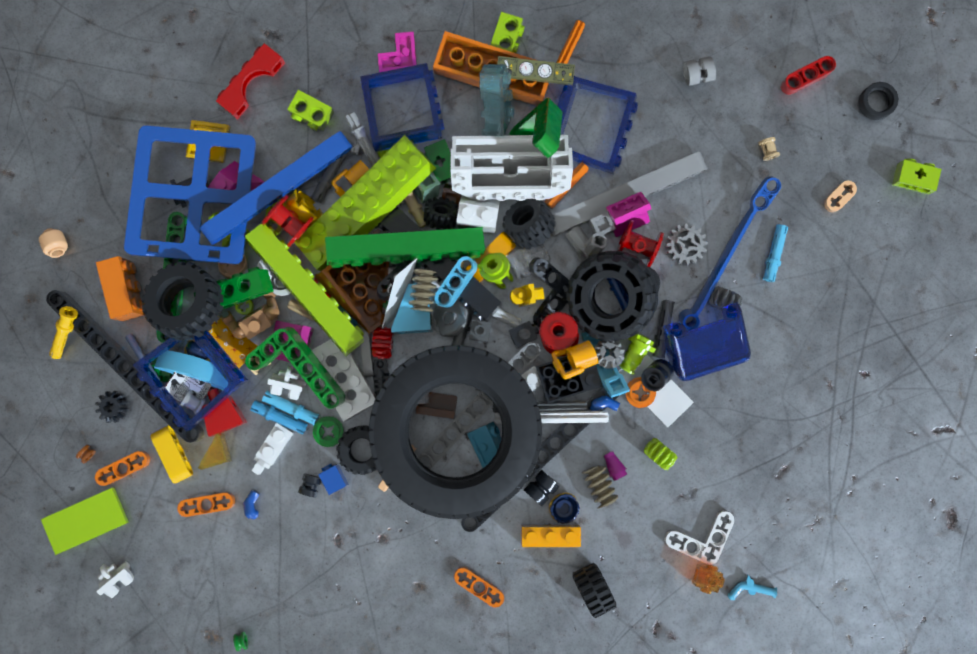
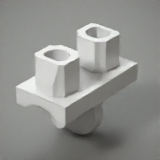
(286, 380)
(110, 575)

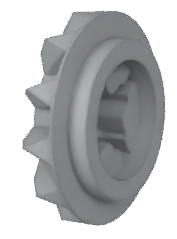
(609, 361)

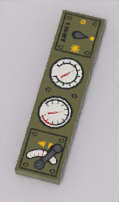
(538, 70)

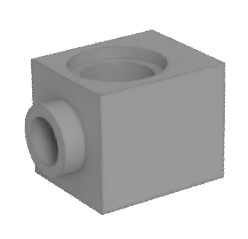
(602, 224)

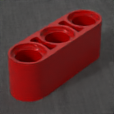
(815, 70)

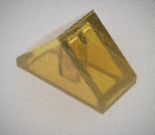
(217, 453)

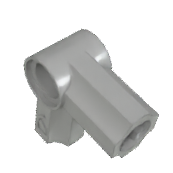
(584, 246)

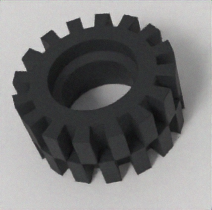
(440, 213)

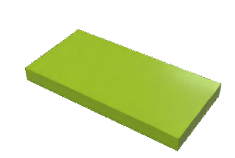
(84, 521)

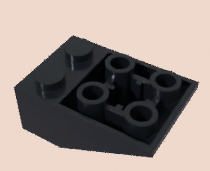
(557, 388)

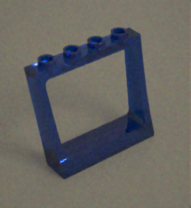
(566, 102)
(215, 354)

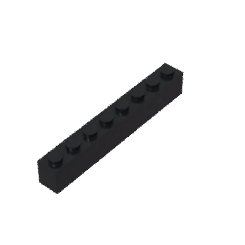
(473, 295)

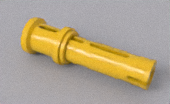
(64, 327)

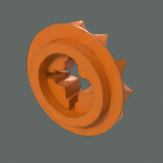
(633, 399)

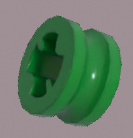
(240, 641)

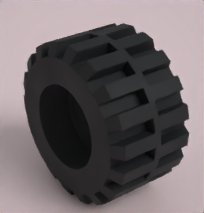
(529, 223)
(345, 455)
(594, 590)

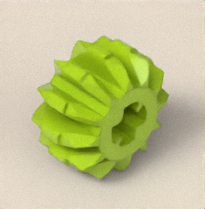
(660, 454)

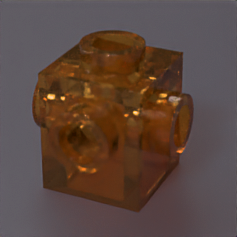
(702, 580)

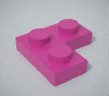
(404, 55)

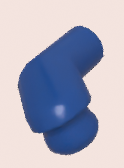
(603, 402)
(248, 505)

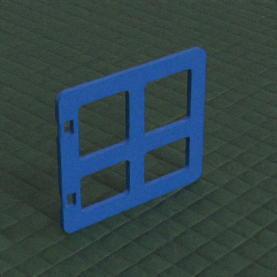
(196, 193)

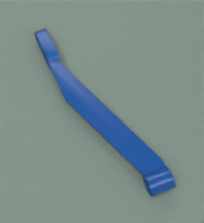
(728, 252)

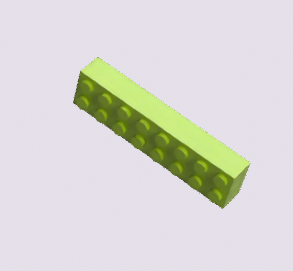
(368, 199)

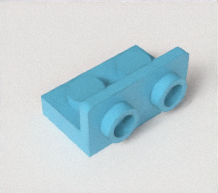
(485, 442)

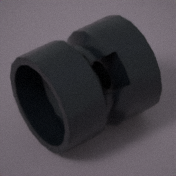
(657, 375)
(541, 488)

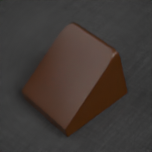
(450, 194)

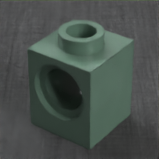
(428, 188)

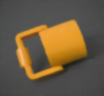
(351, 175)
(579, 357)

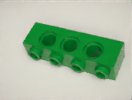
(259, 285)

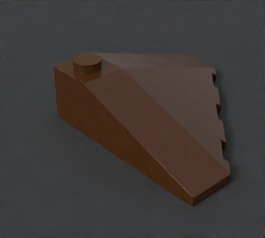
(357, 290)

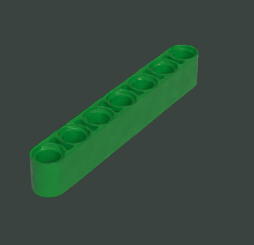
(172, 232)

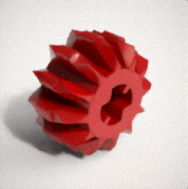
(382, 343)

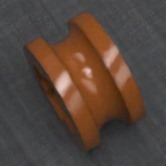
(85, 454)

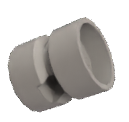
(695, 71)

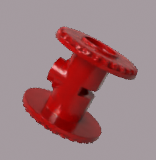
(287, 220)
(640, 243)
(558, 323)

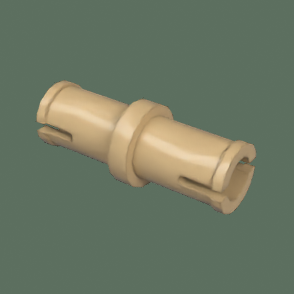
(415, 209)

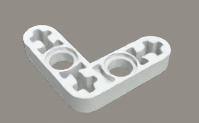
(702, 548)

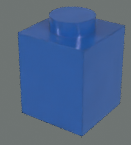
(333, 478)

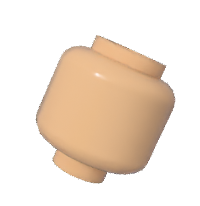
(53, 242)

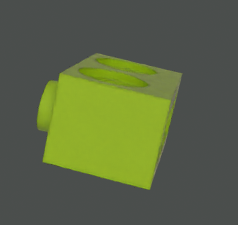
(503, 35)
(312, 108)

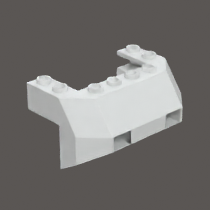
(508, 168)

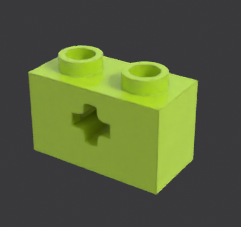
(906, 177)

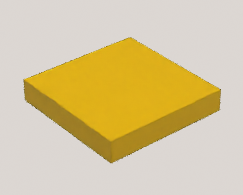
(217, 154)

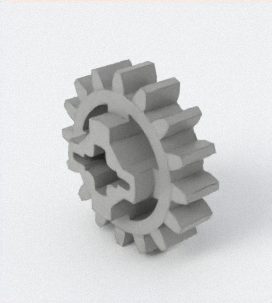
(679, 242)

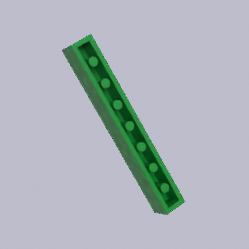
(404, 246)

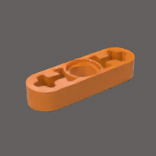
(107, 469)
(191, 501)
(480, 595)

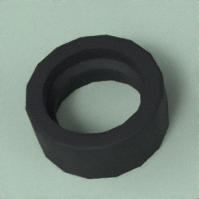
(885, 88)

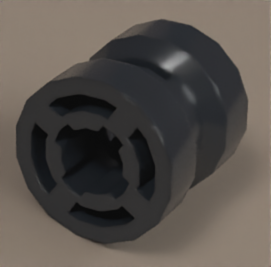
(309, 485)

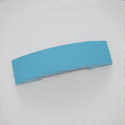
(192, 367)
(611, 378)

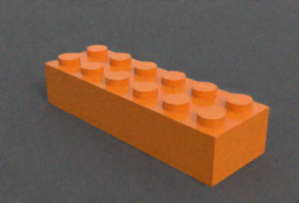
(464, 59)

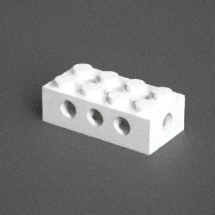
(355, 380)

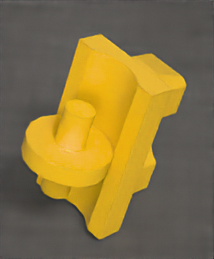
(526, 295)

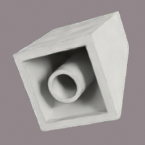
(478, 214)

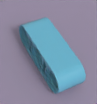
(464, 276)

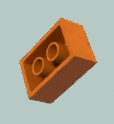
(120, 288)

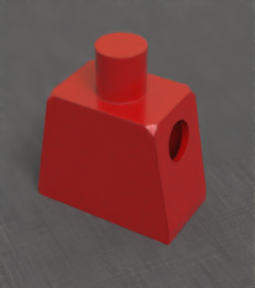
(224, 416)

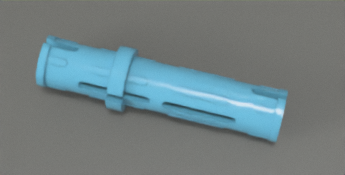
(773, 260)
(297, 411)

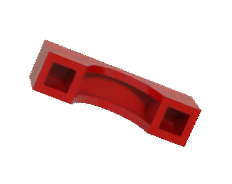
(263, 62)

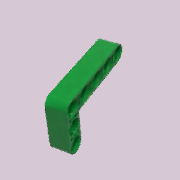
(544, 125)
(299, 362)

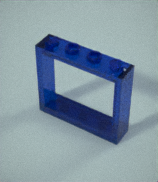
(395, 76)

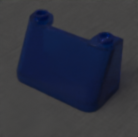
(709, 346)

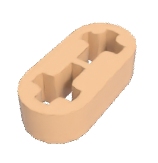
(843, 199)

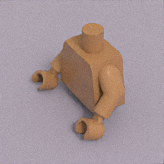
(255, 321)

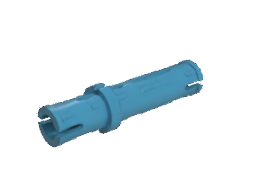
(273, 414)

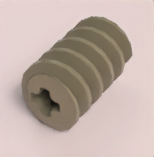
(422, 289)
(600, 485)

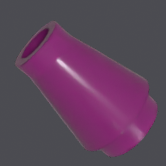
(615, 466)

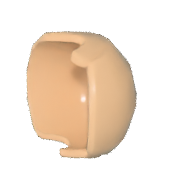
(228, 270)

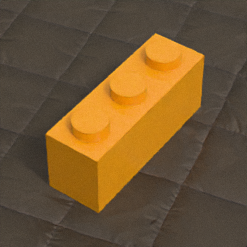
(550, 535)

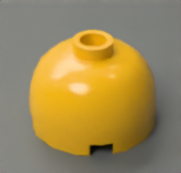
(303, 206)

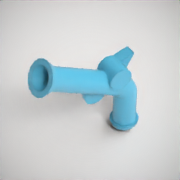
(752, 589)

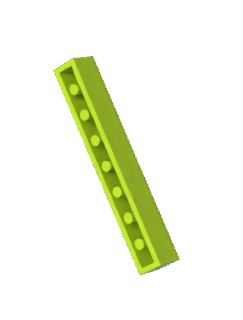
(305, 289)

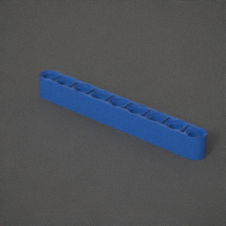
(276, 188)

